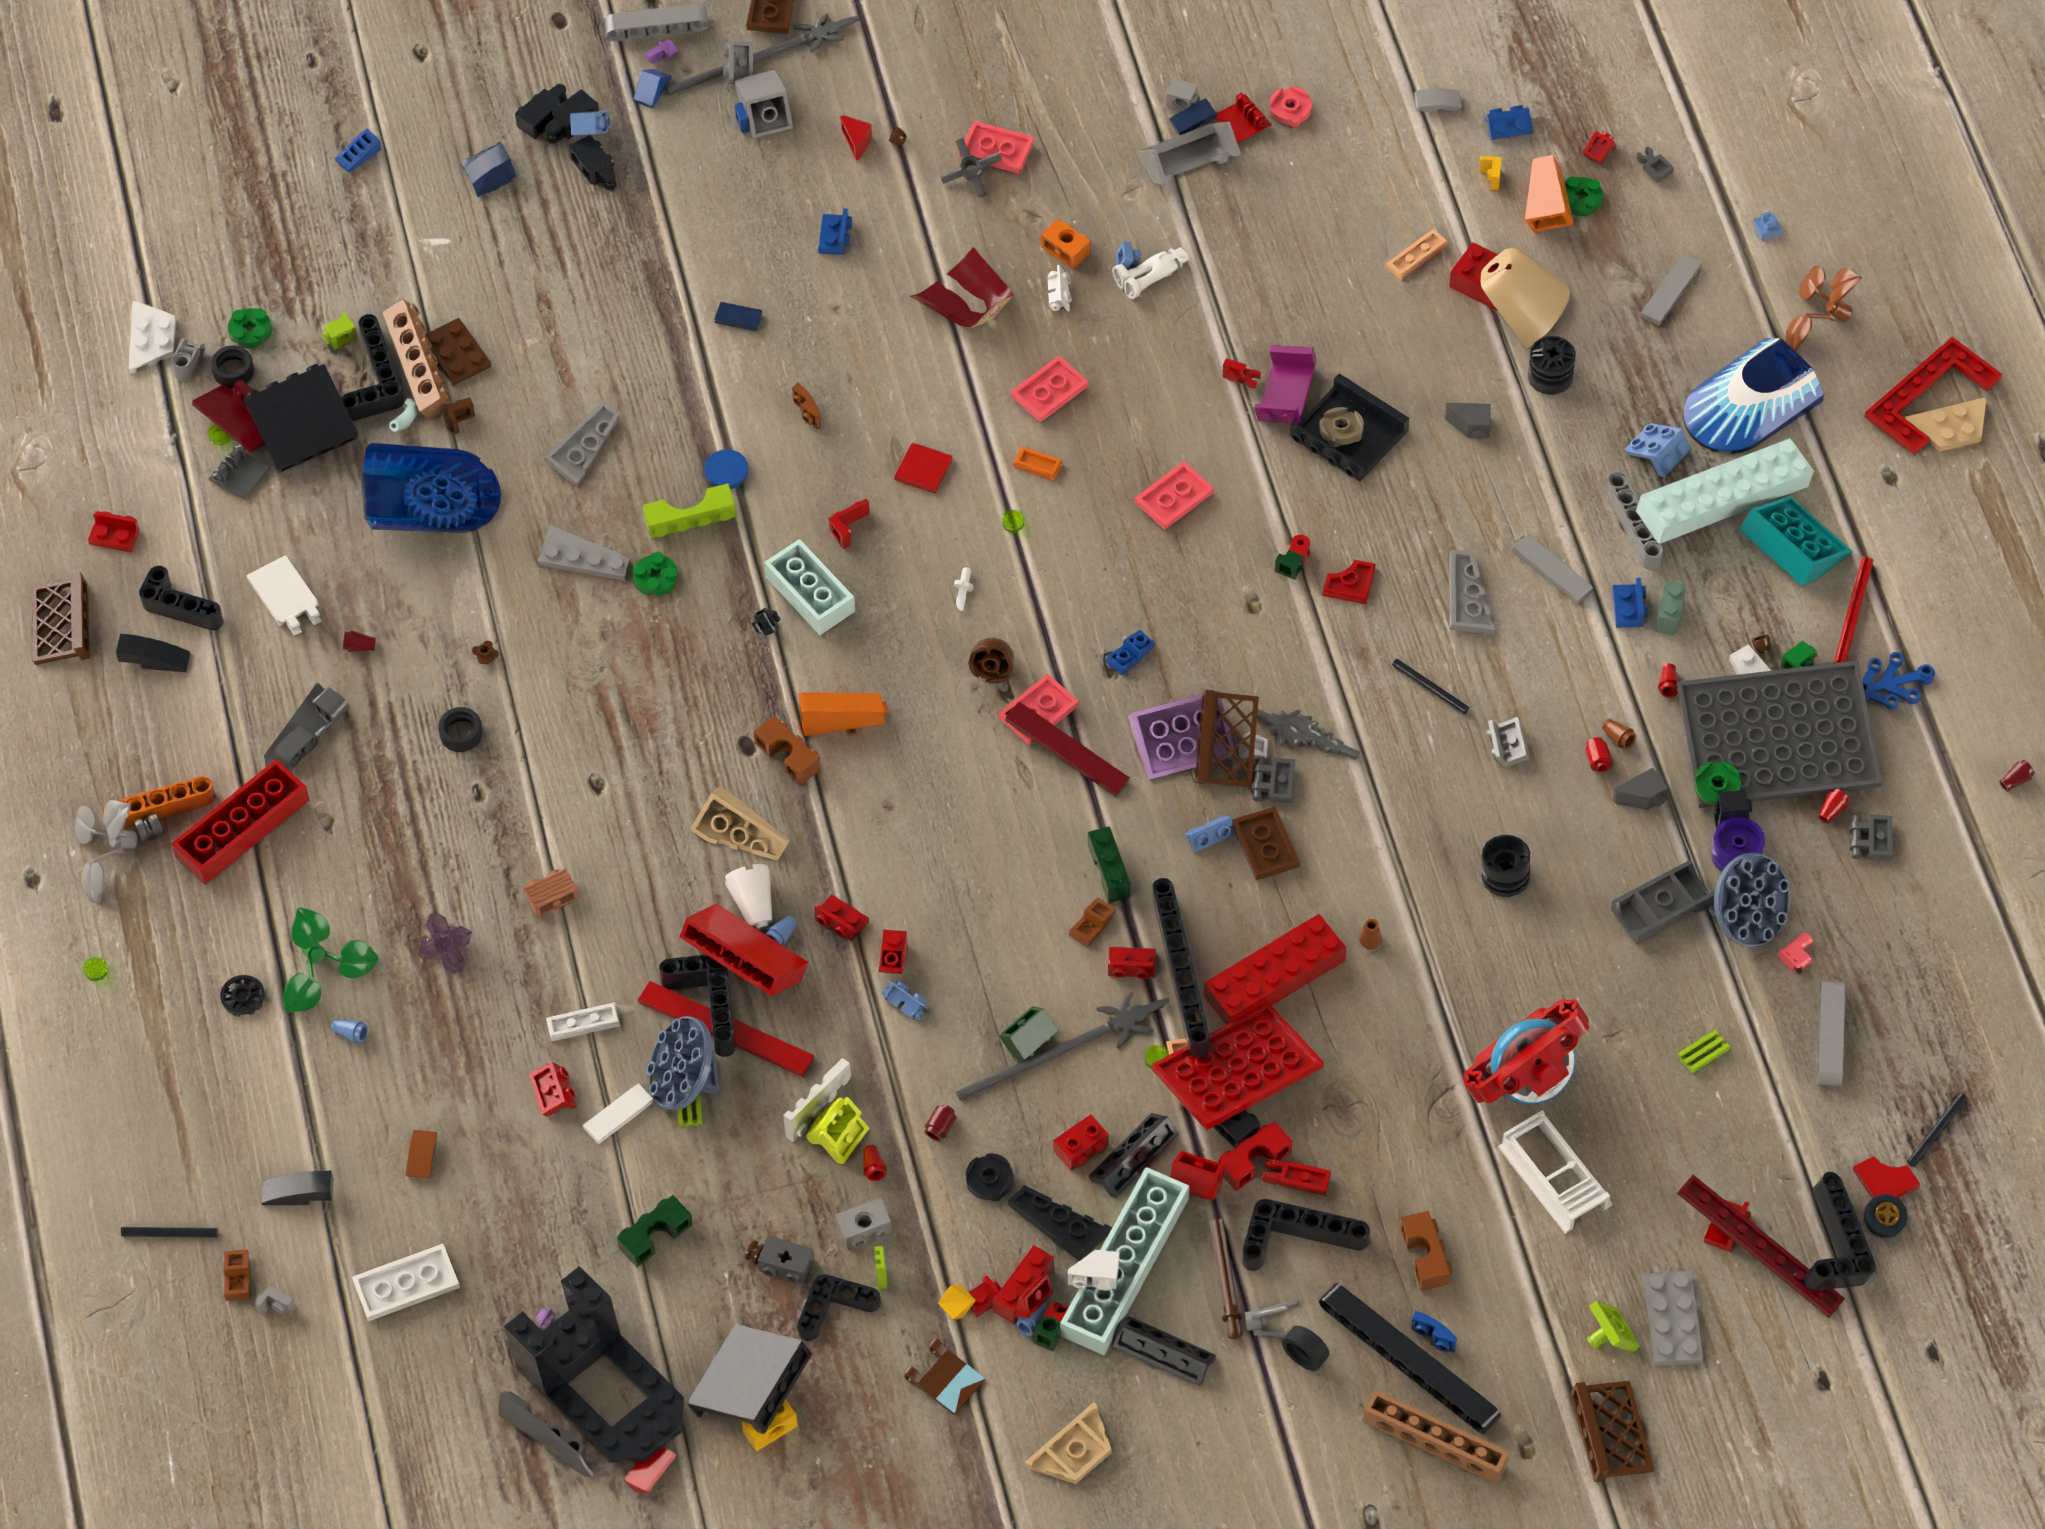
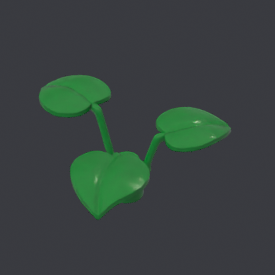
(306, 932)

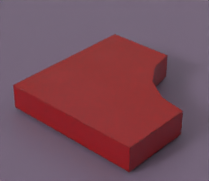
(1352, 583)
(1883, 1179)

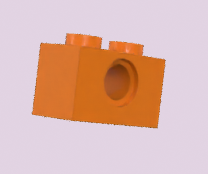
(1065, 243)

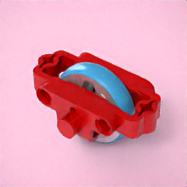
(1531, 1057)

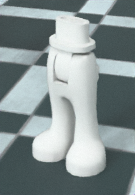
(1157, 267)

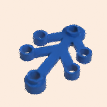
(1891, 684)

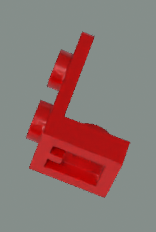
(840, 520)

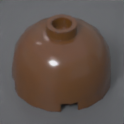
(992, 660)

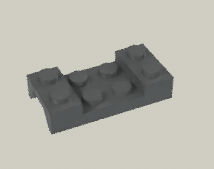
(1661, 902)

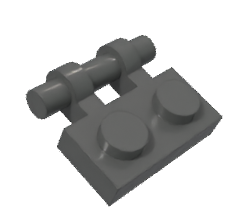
(1281, 780)
(1879, 837)

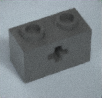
(786, 1260)

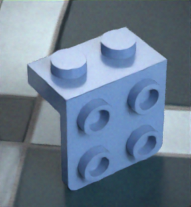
(1662, 445)

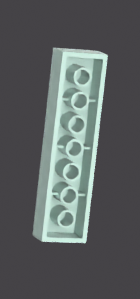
(1724, 491)
(1138, 1238)

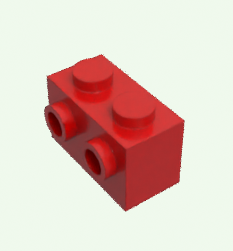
(1081, 1142)
(1200, 1174)

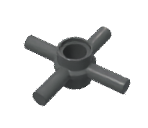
(975, 174)

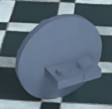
(1751, 900)
(683, 1064)

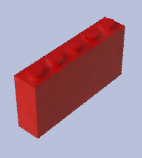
(743, 949)

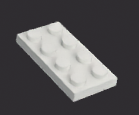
(405, 1282)

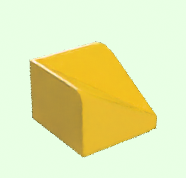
(956, 1301)

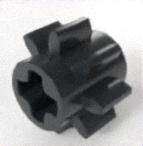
(766, 621)

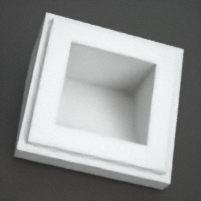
(1260, 747)

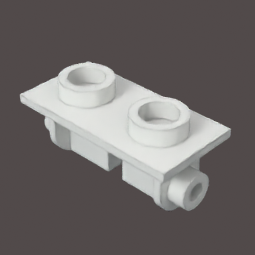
(1061, 297)

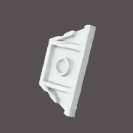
(151, 336)

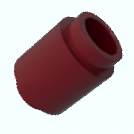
(940, 1122)

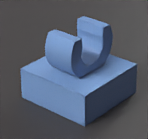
(1767, 226)
(1127, 256)

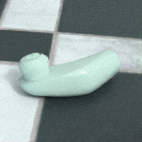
(406, 418)

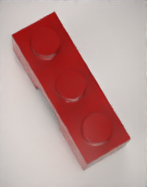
(1268, 1142)
(1022, 1278)

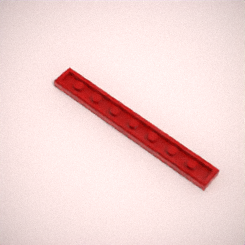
(746, 1037)

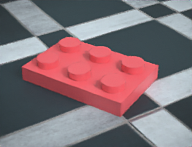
(988, 139)
(1049, 388)
(1174, 495)
(1047, 700)

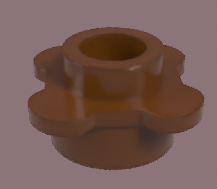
(485, 658)

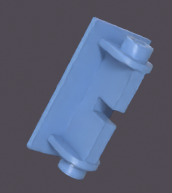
(1213, 833)
(913, 1004)

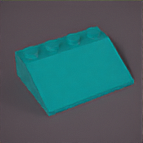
(1794, 539)

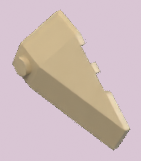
(734, 824)

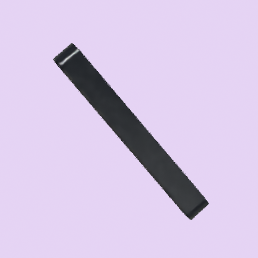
(1181, 967)
(1410, 1358)

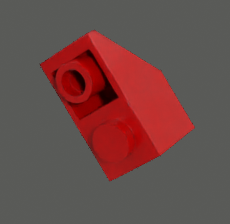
(893, 951)

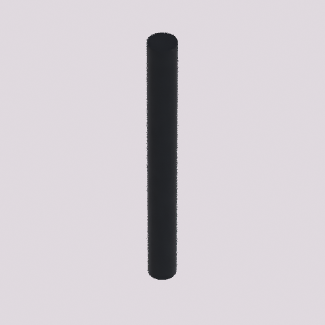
(1429, 685)
(1937, 1129)
(168, 1232)

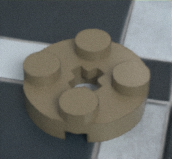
(1336, 436)

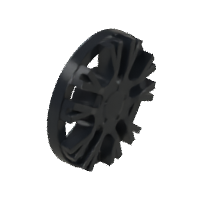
(242, 995)

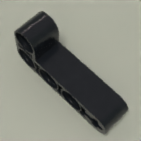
(205, 612)

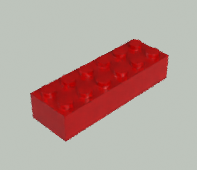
(240, 821)
(1275, 970)

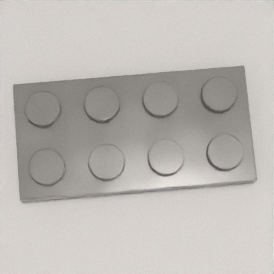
(1672, 1318)

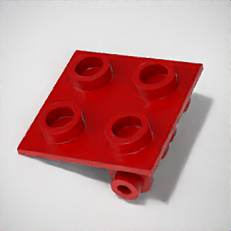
(1244, 118)

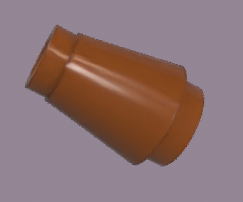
(1619, 733)
(1370, 935)

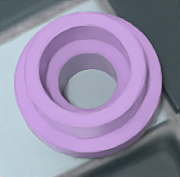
(545, 1317)

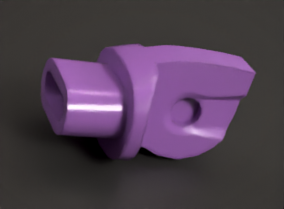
(663, 50)

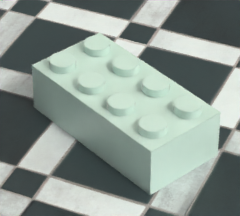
(809, 587)

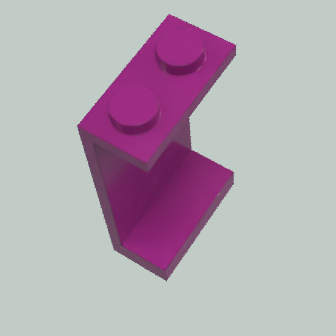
(1287, 384)

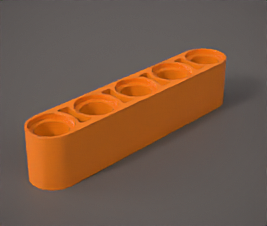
(169, 800)

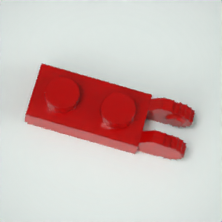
(1297, 1176)

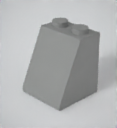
(764, 103)

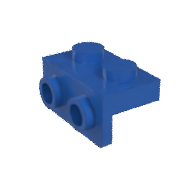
(1509, 123)

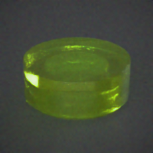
(217, 435)
(1013, 521)
(95, 969)
(1154, 1054)

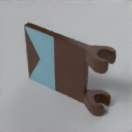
(949, 1380)

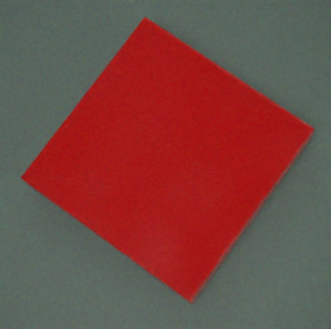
(923, 467)

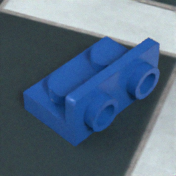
(834, 233)
(1629, 605)

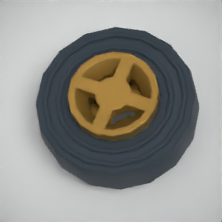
(1891, 1209)

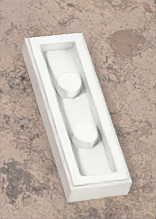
(583, 1021)
(618, 1113)

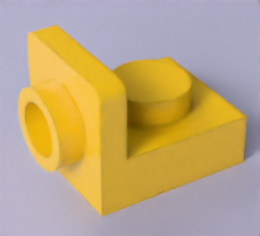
(1491, 166)

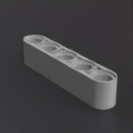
(656, 22)
(1621, 492)
(1831, 1033)

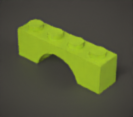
(665, 519)

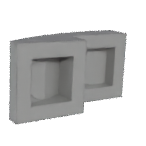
(1434, 99)

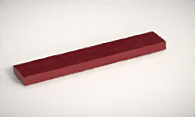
(1067, 749)

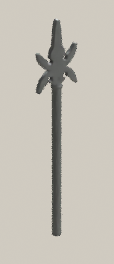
(811, 33)
(1123, 1020)

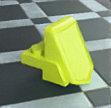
(838, 1129)

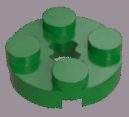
(1591, 190)
(249, 317)
(655, 563)
(1717, 771)

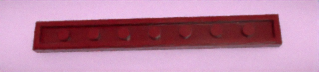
(1757, 1243)

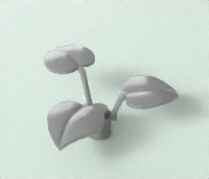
(114, 818)

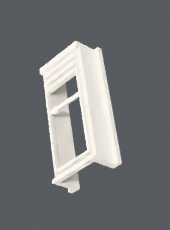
(1572, 1202)

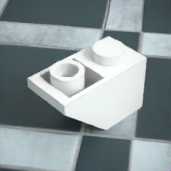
(1096, 1270)

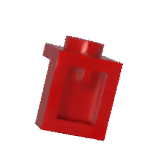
(1599, 146)
(984, 1295)

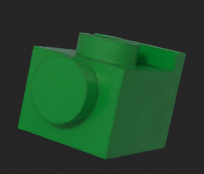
(1799, 656)

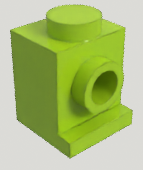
(339, 332)

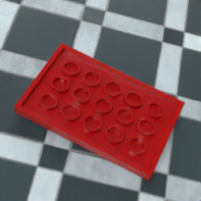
(1243, 1066)

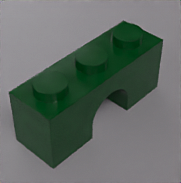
(1111, 867)
(667, 1216)

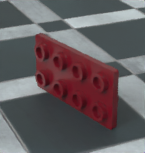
(228, 413)

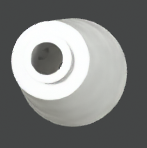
(752, 894)

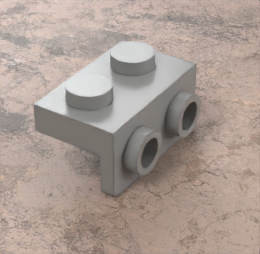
(739, 60)
(1508, 742)

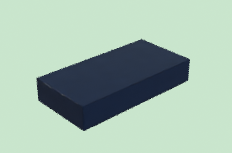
(1193, 117)
(738, 316)

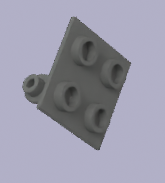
(239, 472)

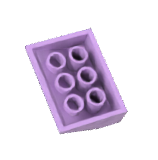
(1170, 736)

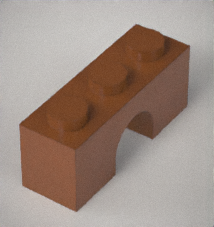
(777, 737)
(1421, 1232)

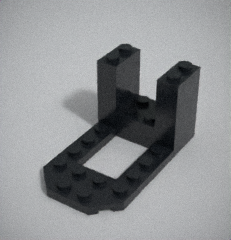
(573, 1344)

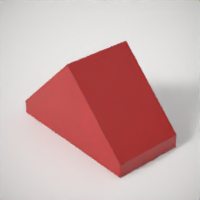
(856, 134)

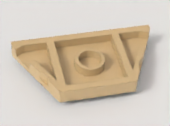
(1952, 425)
(1074, 1449)

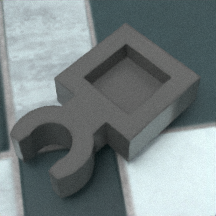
(1655, 167)

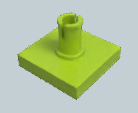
(1612, 1328)

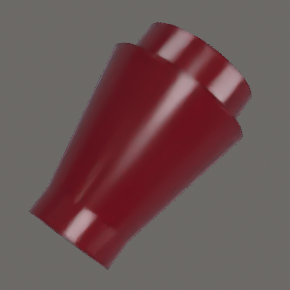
(356, 642)
(2017, 775)

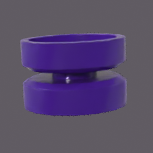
(1735, 838)

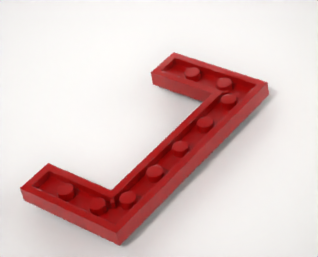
(1887, 410)

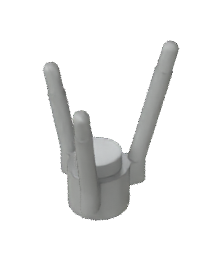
(1256, 1319)

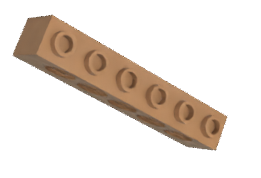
(417, 358)
(1436, 1437)

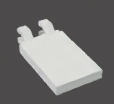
(284, 594)

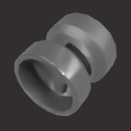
(143, 829)

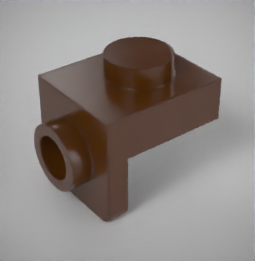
(458, 412)

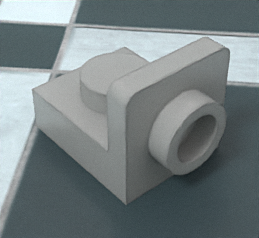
(277, 1300)

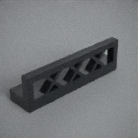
(1134, 1154)
(1163, 1350)

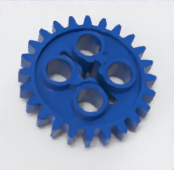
(439, 499)

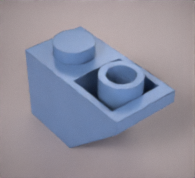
(590, 122)

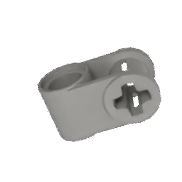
(187, 359)

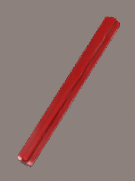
(1853, 610)

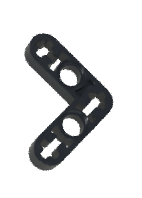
(832, 1294)

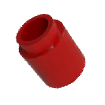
(1598, 754)

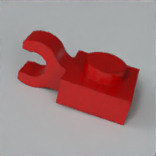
(1237, 372)

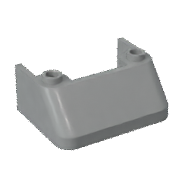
(1189, 151)

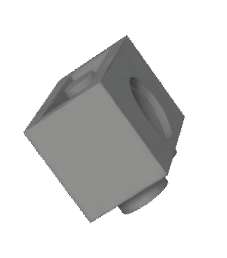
(870, 1213)

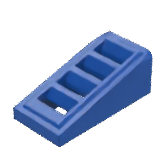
(355, 146)

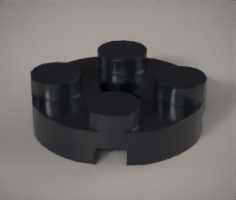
(993, 1189)

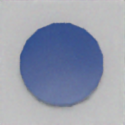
(726, 467)

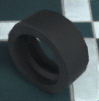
(231, 353)
(455, 715)
(1305, 1348)

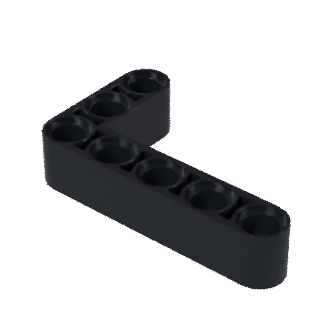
(388, 392)
(705, 971)
(1299, 1228)
(1855, 1258)

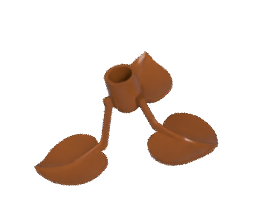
(1841, 285)

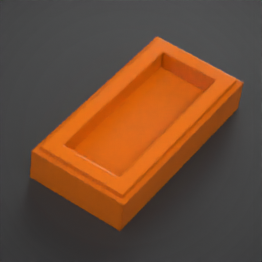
(1037, 463)

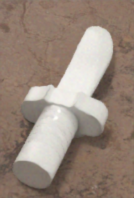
(963, 586)

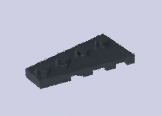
(1065, 1227)

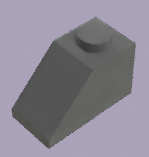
(1470, 418)
(1642, 791)

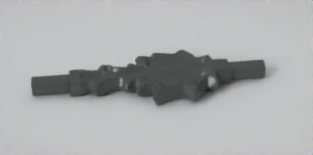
(1300, 730)

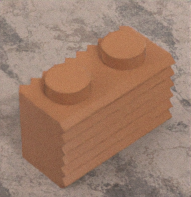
(551, 892)

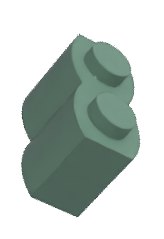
(1671, 608)

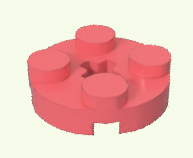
(1290, 116)

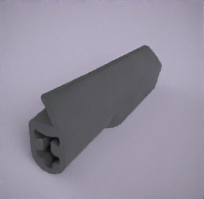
(303, 730)
(554, 1438)

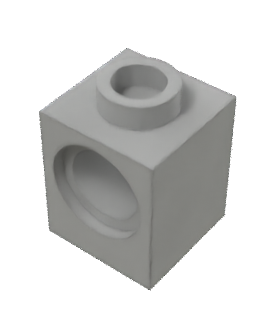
(1181, 95)

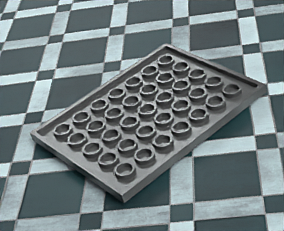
(1783, 730)

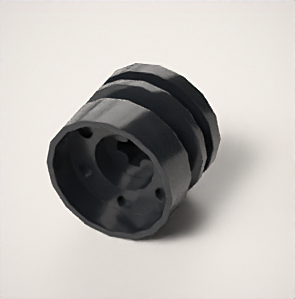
(1551, 365)
(1505, 865)

